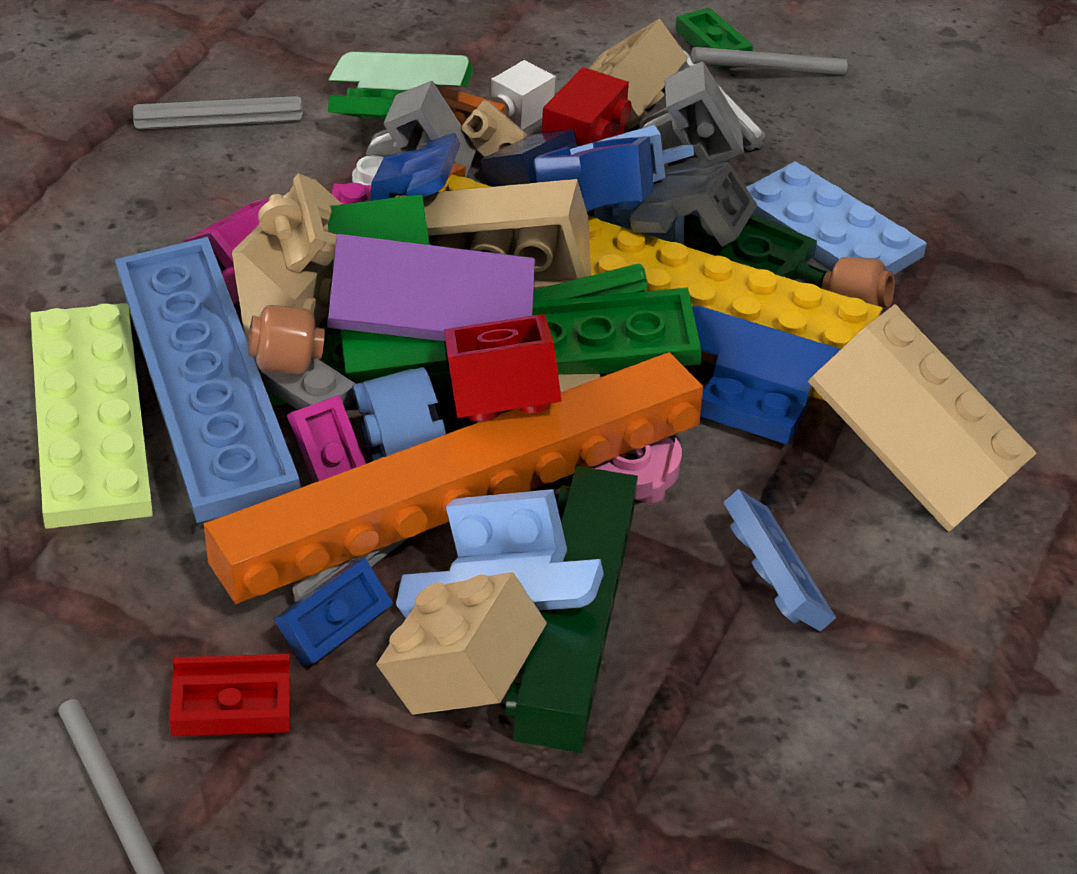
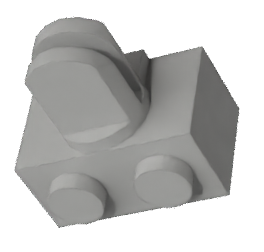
(697, 116)
(415, 120)

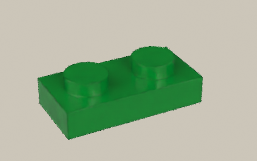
(709, 30)

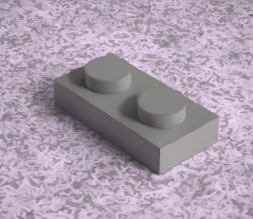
(311, 387)

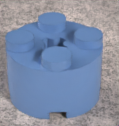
(397, 411)

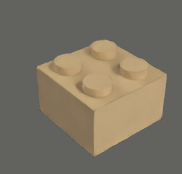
(462, 644)

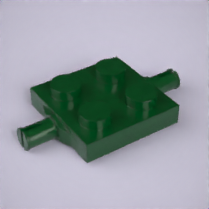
(765, 247)

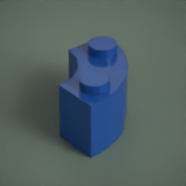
(608, 174)

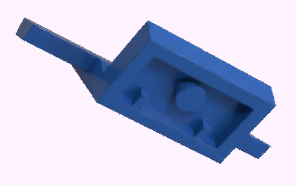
(416, 171)
(758, 374)

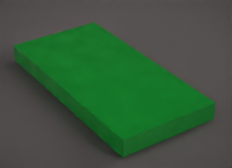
(376, 354)

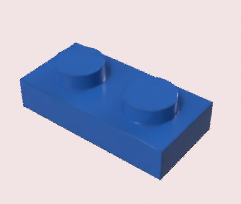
(333, 611)

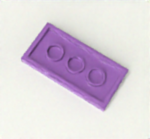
(424, 287)

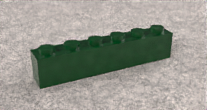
(565, 662)

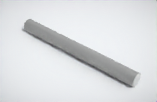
(769, 60)
(109, 789)

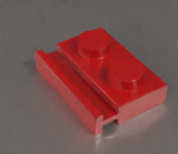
(230, 695)

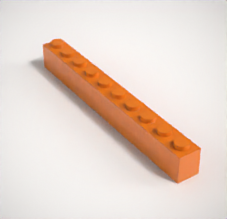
(411, 488)

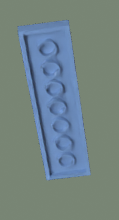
(205, 380)

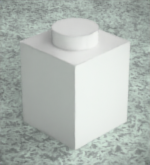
(524, 92)

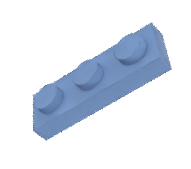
(778, 562)

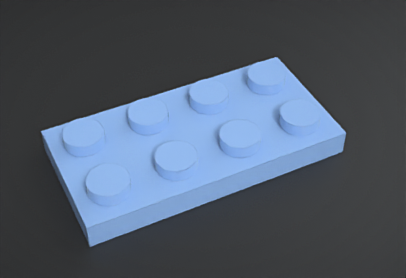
(834, 219)

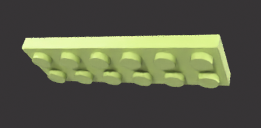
(88, 416)

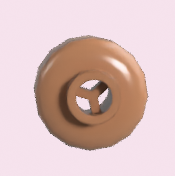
(861, 279)
(285, 339)

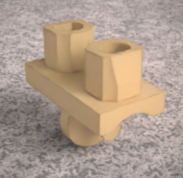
(491, 129)
(299, 224)

